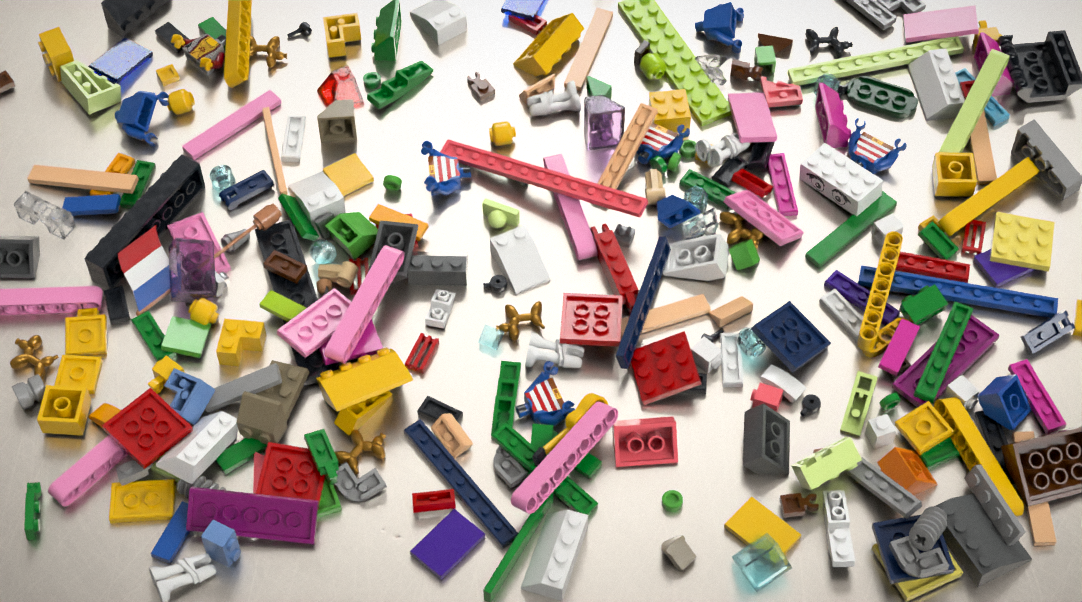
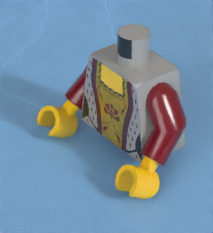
(203, 51)

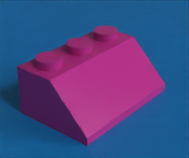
(984, 46)
(831, 117)

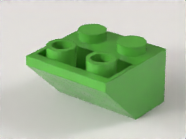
(352, 232)

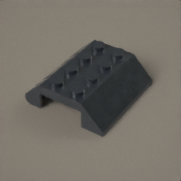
(1043, 68)

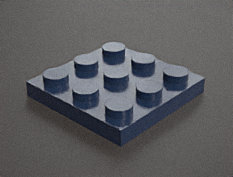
(791, 336)
(895, 529)

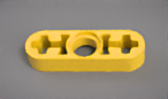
(882, 345)

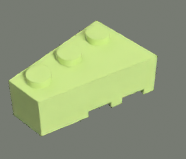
(89, 88)
(826, 463)

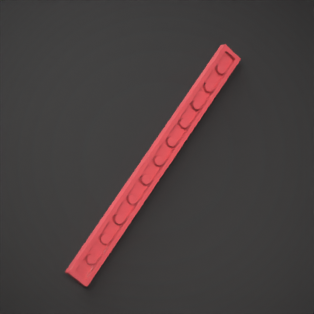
(546, 178)

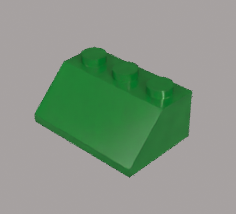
(387, 32)

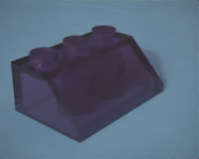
(603, 122)
(191, 270)

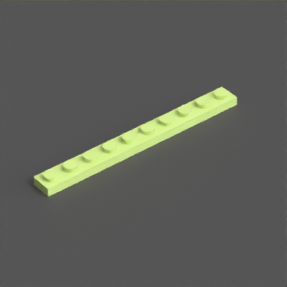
(872, 61)

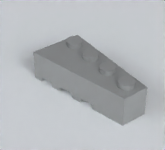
(1053, 165)

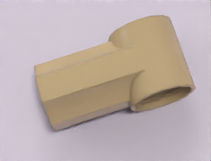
(654, 187)
(342, 274)

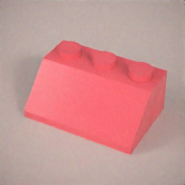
(645, 441)

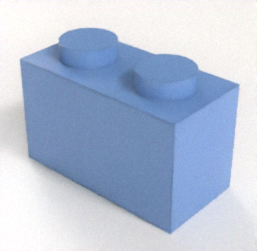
(221, 543)

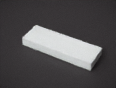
(293, 138)
(842, 312)
(731, 360)

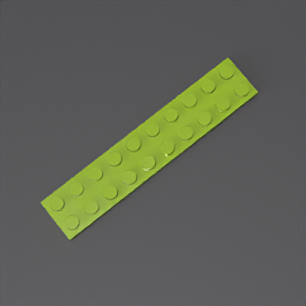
(682, 69)

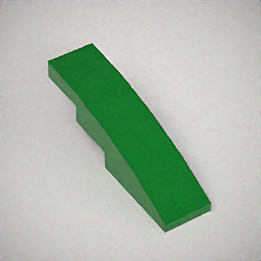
(401, 84)
(506, 394)

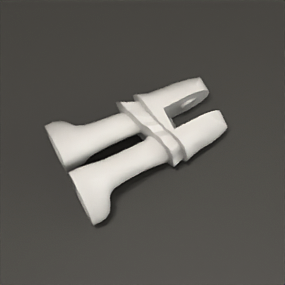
(546, 102)
(715, 154)
(565, 354)
(193, 569)

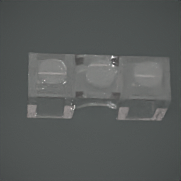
(33, 208)

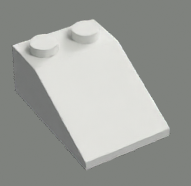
(440, 20)
(318, 196)
(698, 258)
(519, 259)

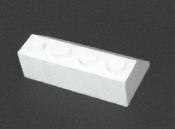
(936, 85)
(200, 447)
(555, 554)

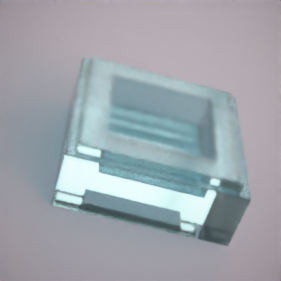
(491, 337)

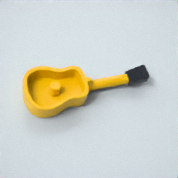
(571, 420)

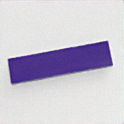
(857, 295)

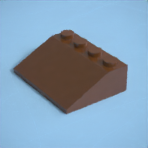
(1046, 465)

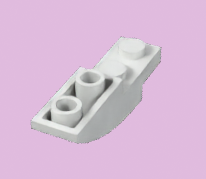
(837, 529)

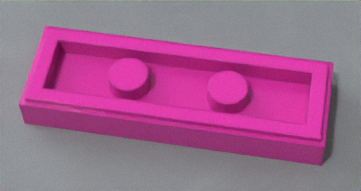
(899, 347)

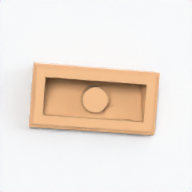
(542, 86)
(731, 311)
(451, 435)

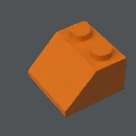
(907, 470)

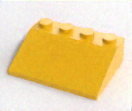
(363, 379)

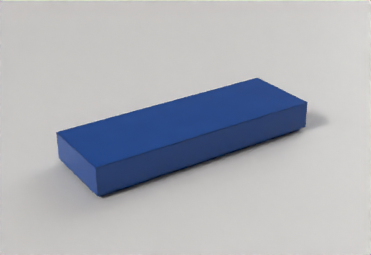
(92, 204)
(173, 536)

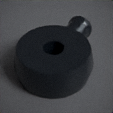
(497, 284)
(810, 404)

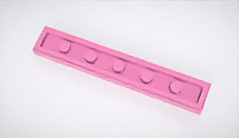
(231, 125)

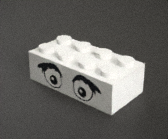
(840, 179)

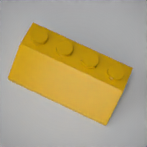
(550, 45)

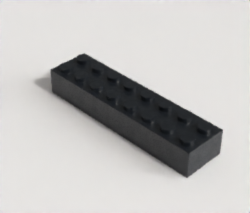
(157, 207)

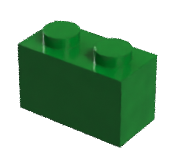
(923, 305)

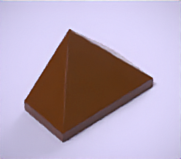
(778, 43)

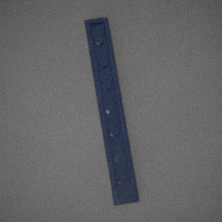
(643, 303)
(462, 483)

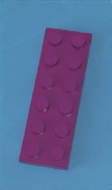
(973, 344)
(253, 514)

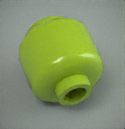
(652, 66)

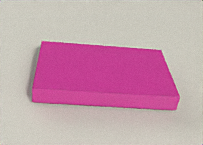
(367, 345)

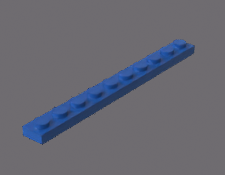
(968, 293)

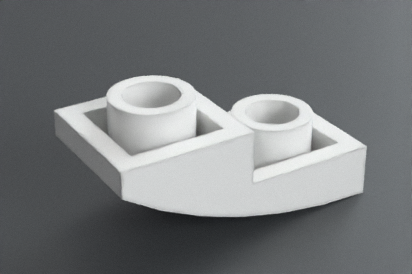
(440, 308)
(780, 379)

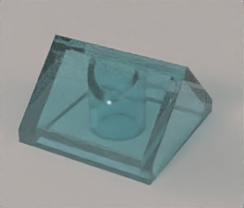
(762, 562)

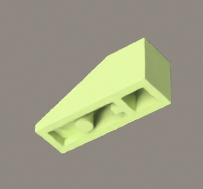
(859, 403)

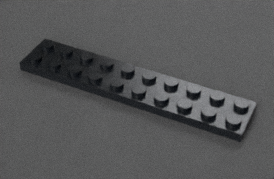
(284, 239)

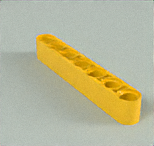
(237, 42)
(988, 196)
(886, 266)
(975, 449)

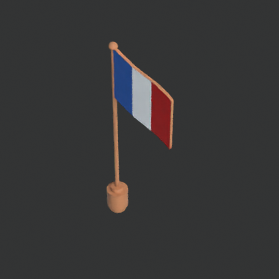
(147, 264)

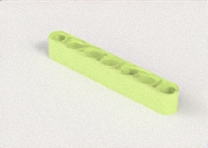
(975, 102)

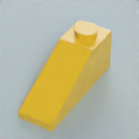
(358, 414)

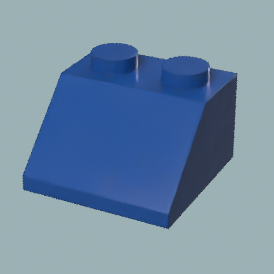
(1005, 401)

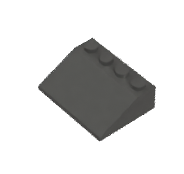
(978, 542)

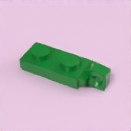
(323, 454)
(32, 507)

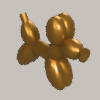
(270, 48)
(738, 232)
(515, 318)
(27, 356)
(361, 445)

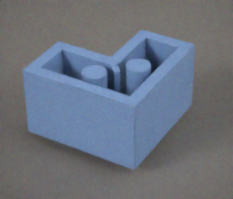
(191, 395)

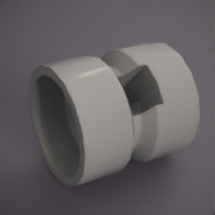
(29, 392)

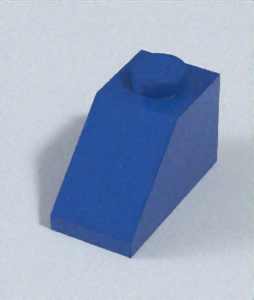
(675, 210)

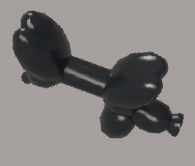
(815, 40)

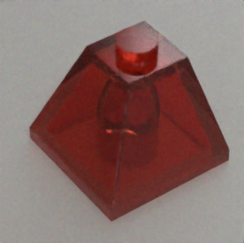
(339, 86)

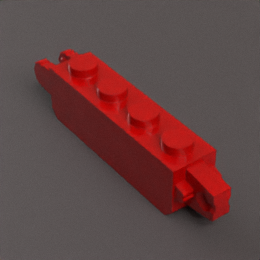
(615, 266)

